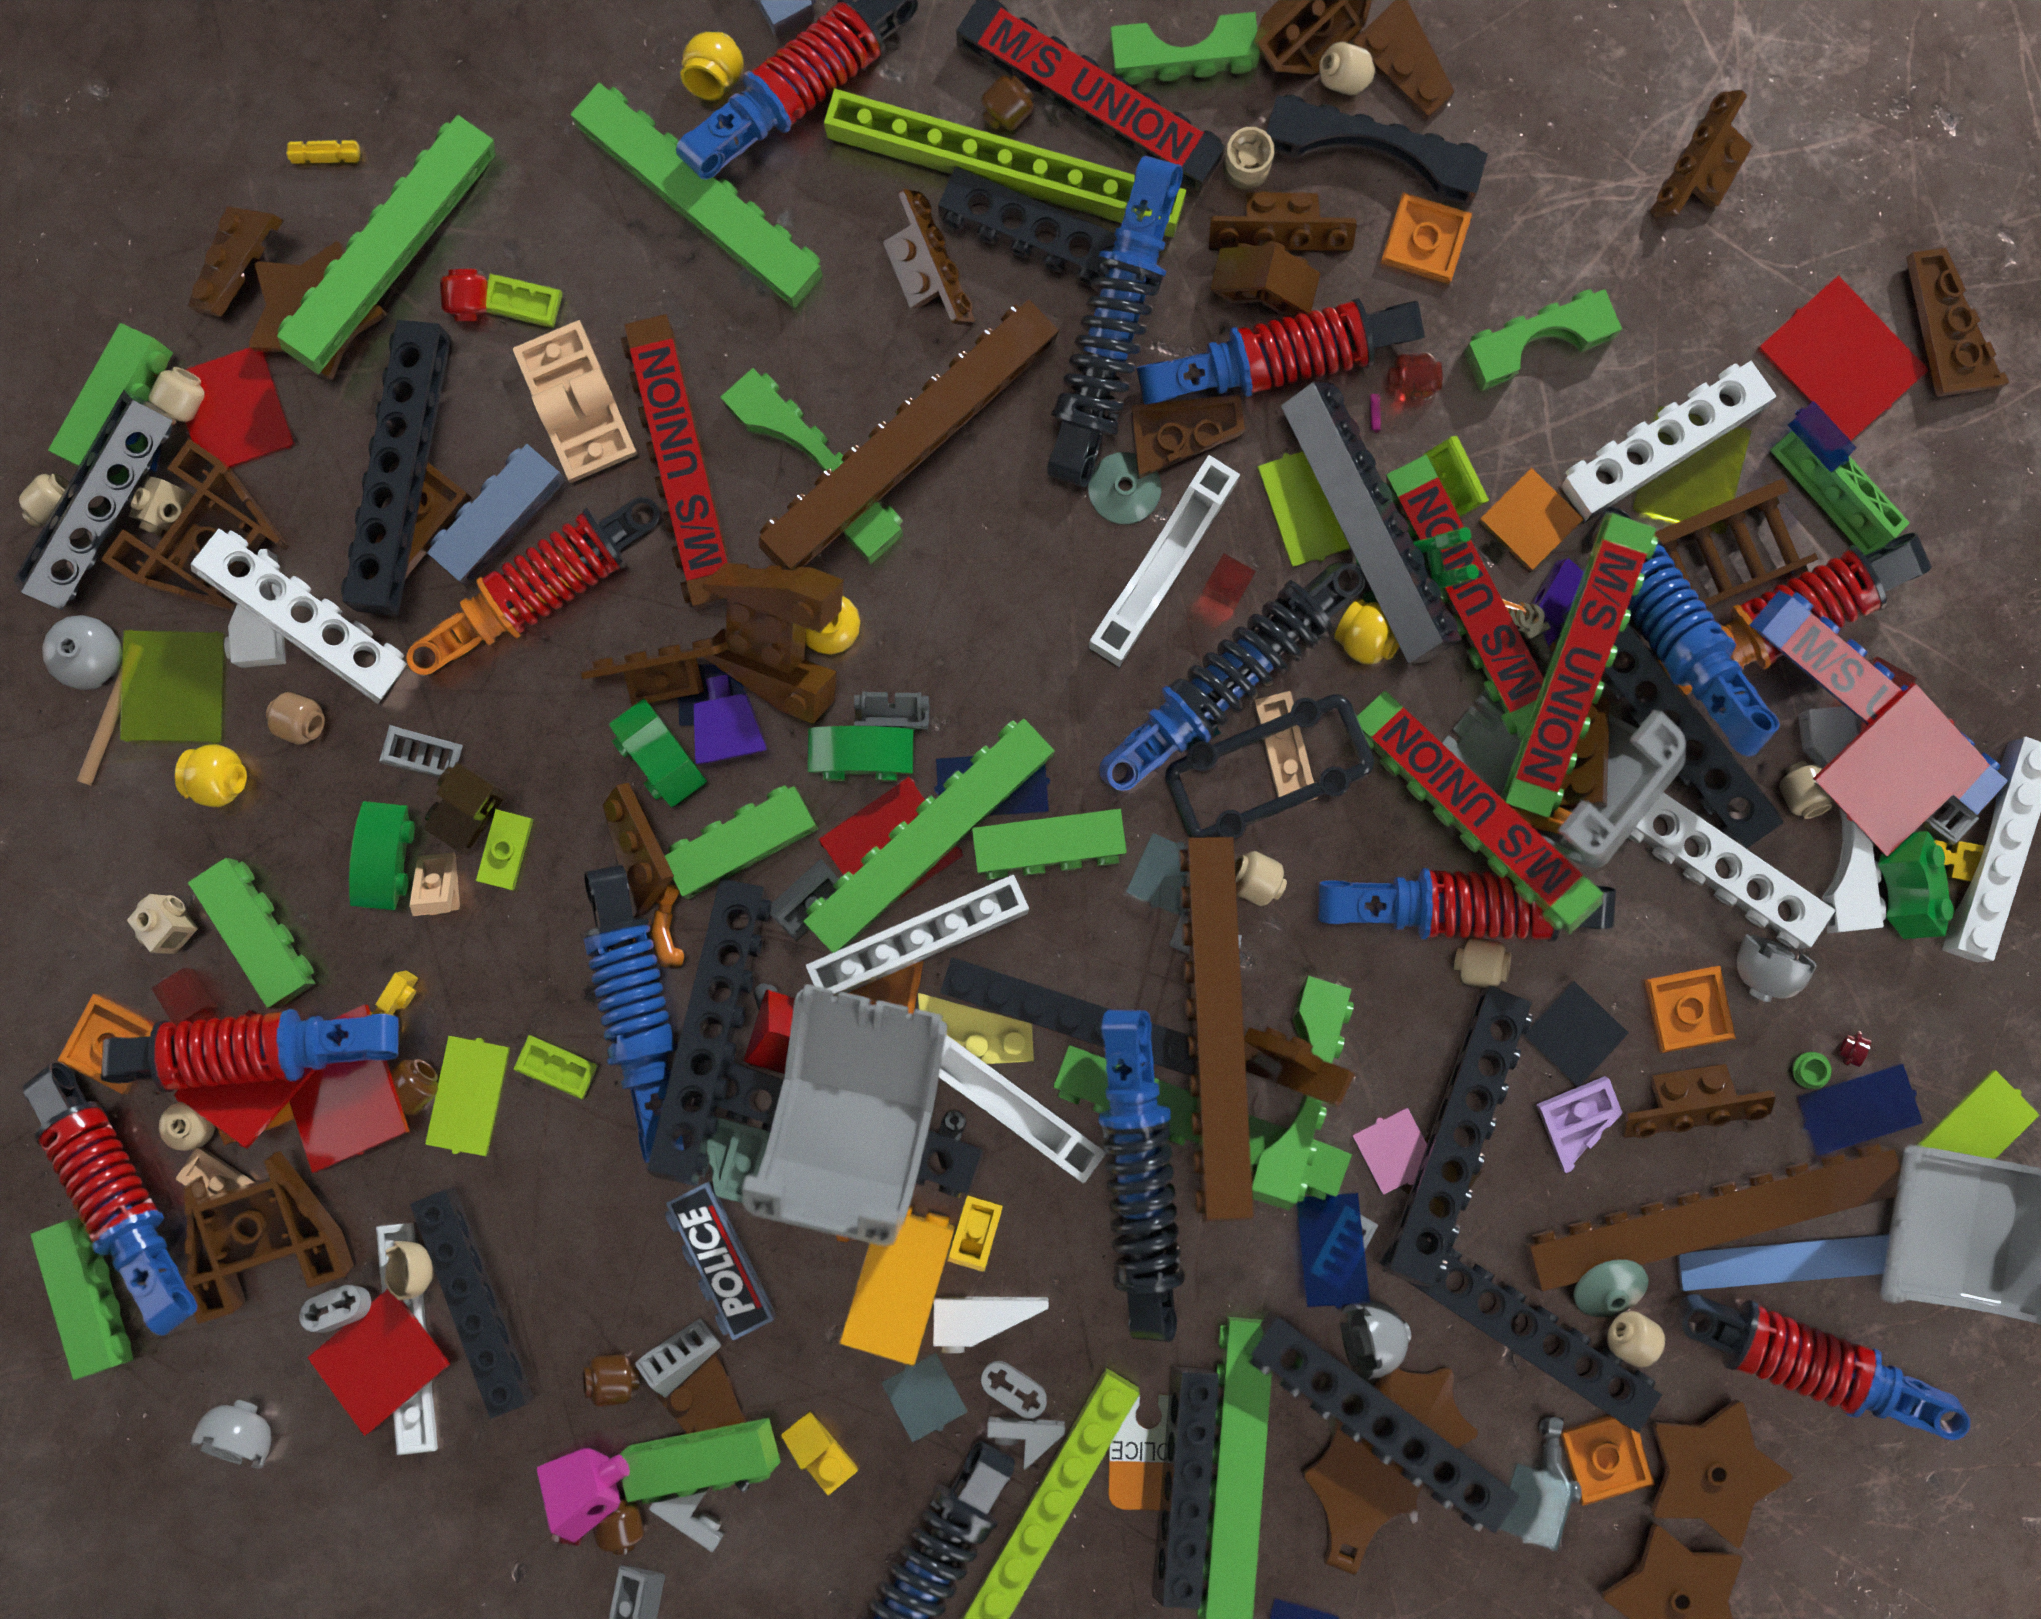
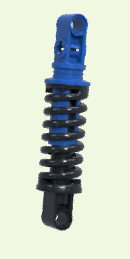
(1129, 277)
(1234, 672)
(1138, 1140)
(964, 1522)

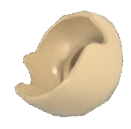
(408, 1270)

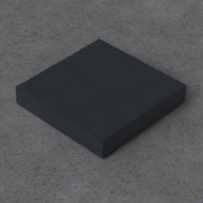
(1575, 1034)

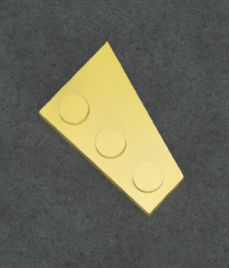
(983, 1033)

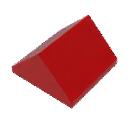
(771, 1032)

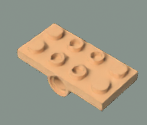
(574, 401)

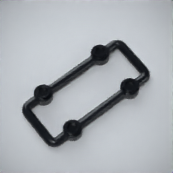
(1304, 713)

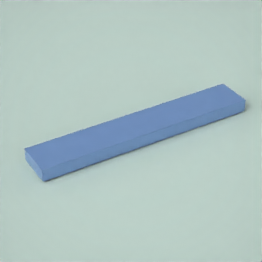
(1782, 1262)

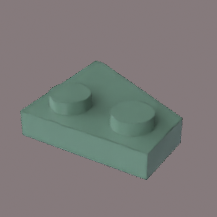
(734, 1155)

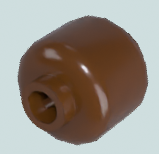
(1007, 103)
(414, 1084)
(610, 1380)
(620, 1528)

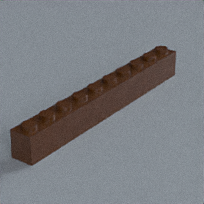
(908, 438)
(1217, 1030)
(1715, 1217)

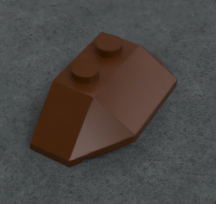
(1300, 32)

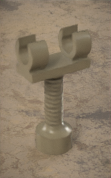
(1532, 629)

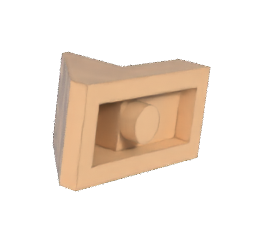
(435, 885)

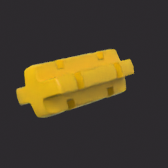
(323, 151)

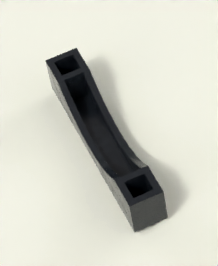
(1446, 167)

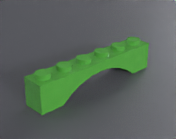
(764, 412)
(1280, 1168)

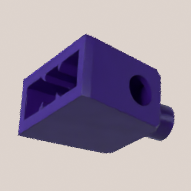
(1557, 593)
(725, 725)

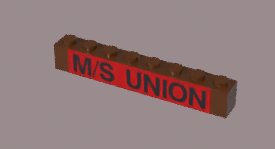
(678, 455)

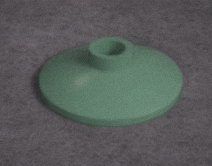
(1119, 505)
(1611, 1288)

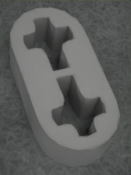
(337, 1315)
(1019, 1382)

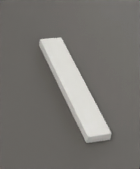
(416, 1418)

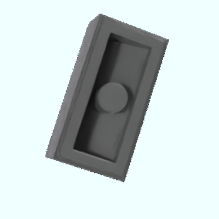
(791, 905)
(636, 1594)

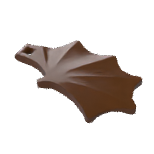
(1362, 1489)

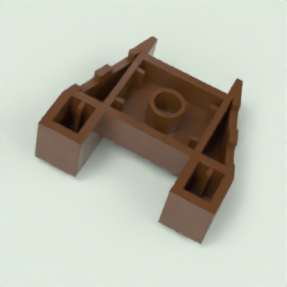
(217, 504)
(768, 633)
(253, 1228)

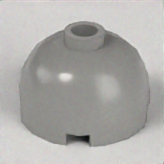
(82, 652)
(1772, 968)
(1374, 1338)
(234, 1434)

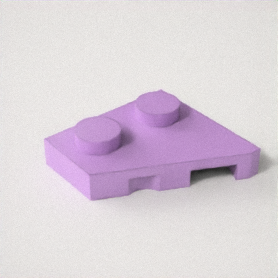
(1578, 1119)

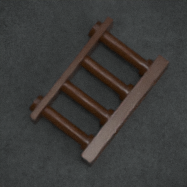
(1732, 514)

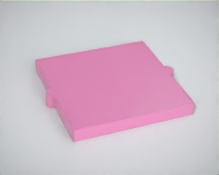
(1392, 1150)

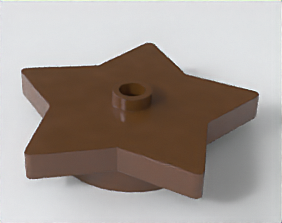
(283, 290)
(1693, 1454)
(1672, 1571)

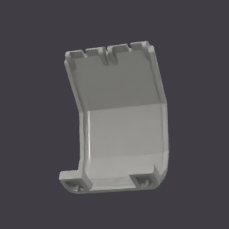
(1639, 771)
(850, 1117)
(1966, 1234)

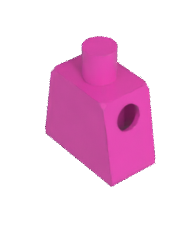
(580, 1491)

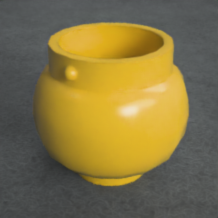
(711, 65)
(838, 633)
(1366, 633)
(210, 775)

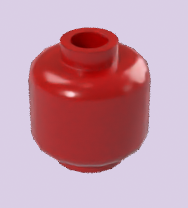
(463, 294)

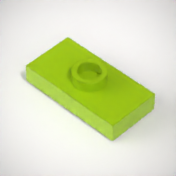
(522, 300)
(1457, 476)
(504, 850)
(556, 1067)

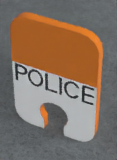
(1137, 1462)

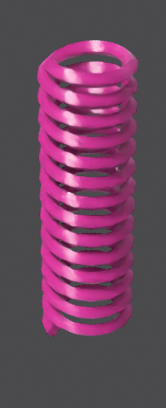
(1374, 412)

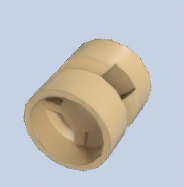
(1248, 158)

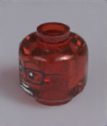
(1415, 376)

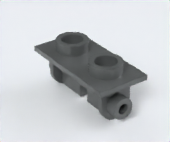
(908, 711)

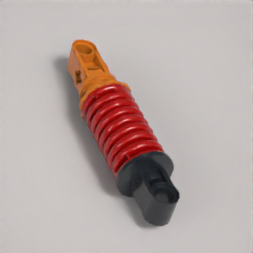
(536, 585)
(1834, 590)

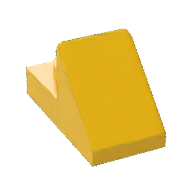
(975, 1233)
(818, 1453)

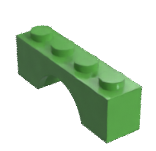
(1141, 55)
(1583, 323)

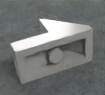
(1038, 1434)
(682, 1515)

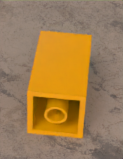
(899, 1289)

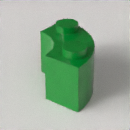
(860, 751)
(657, 753)
(379, 855)
(1917, 887)

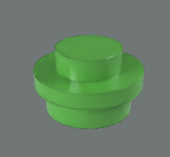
(1812, 1070)

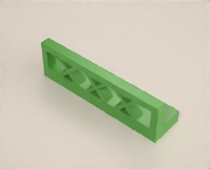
(1843, 495)

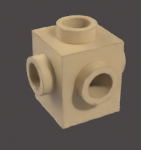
(158, 504)
(162, 923)

